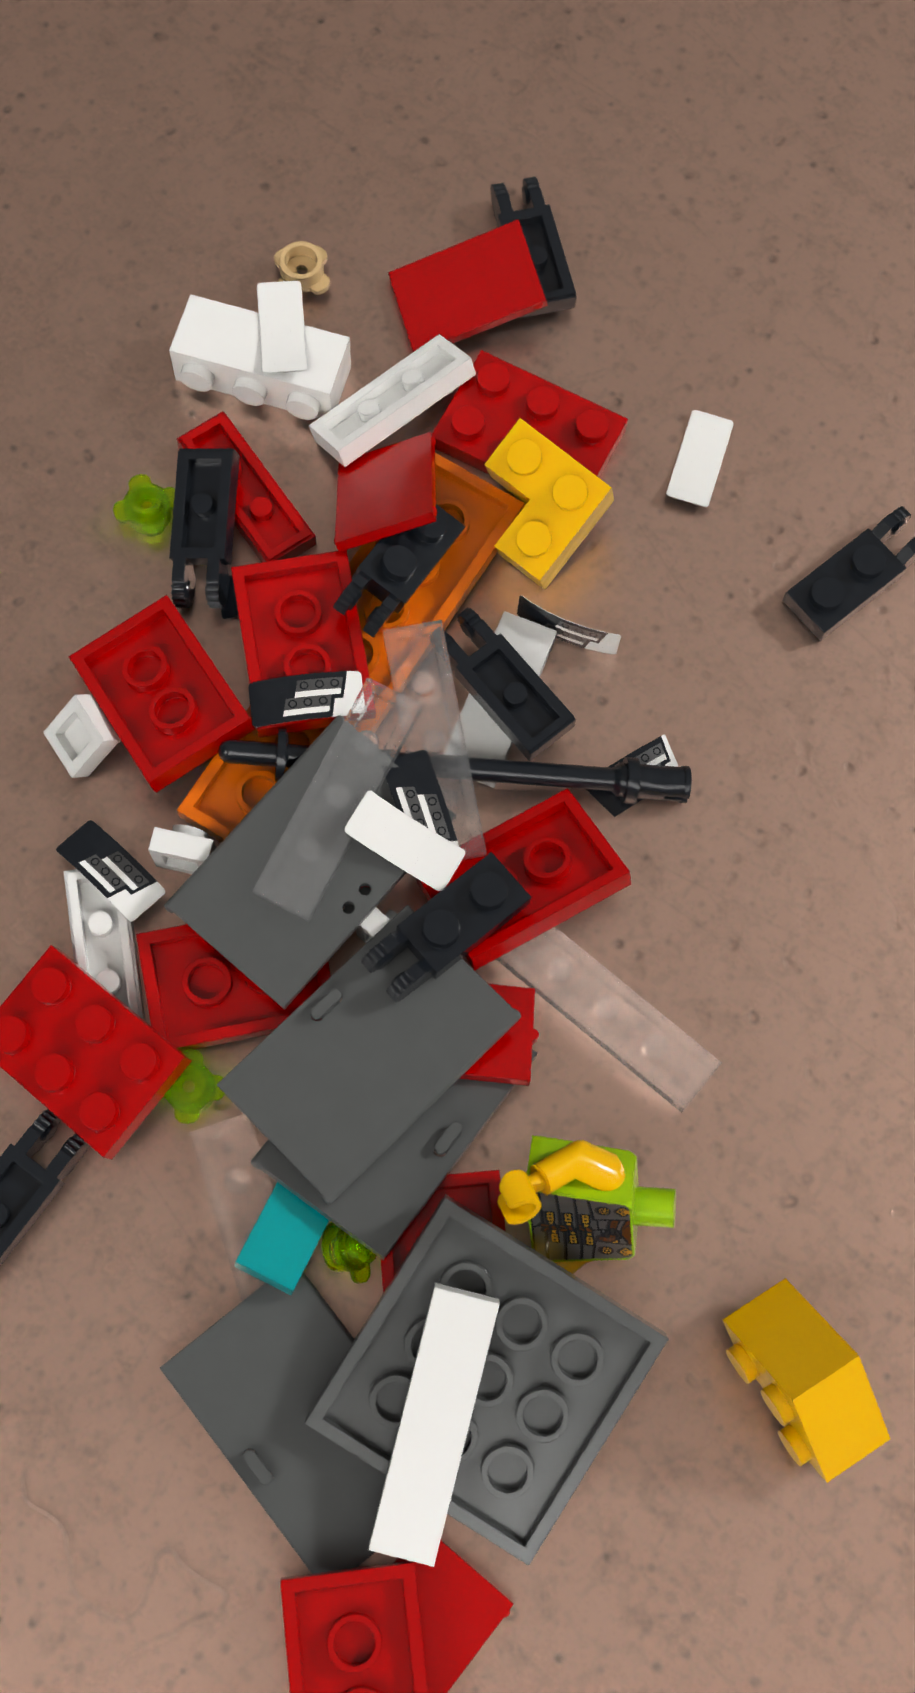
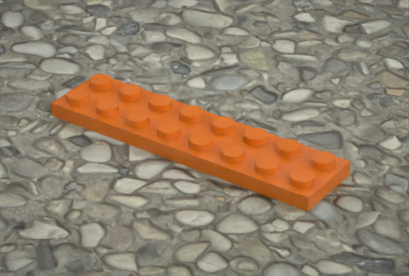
(230, 790)

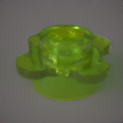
(150, 520)
(190, 1104)
(346, 1254)

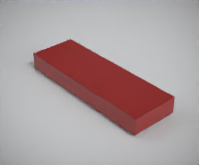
(262, 508)

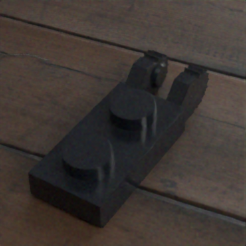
(542, 242)
(203, 523)
(399, 568)
(851, 577)
(508, 688)
(450, 925)
(26, 1185)

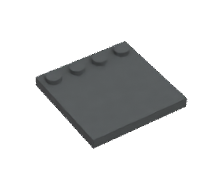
(548, 1390)

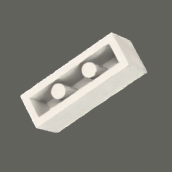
(221, 351)

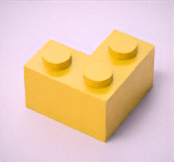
(559, 498)
(807, 1380)

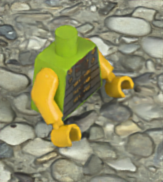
(582, 1202)

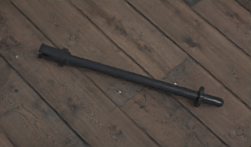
(625, 780)

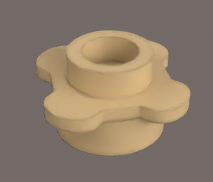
(303, 256)

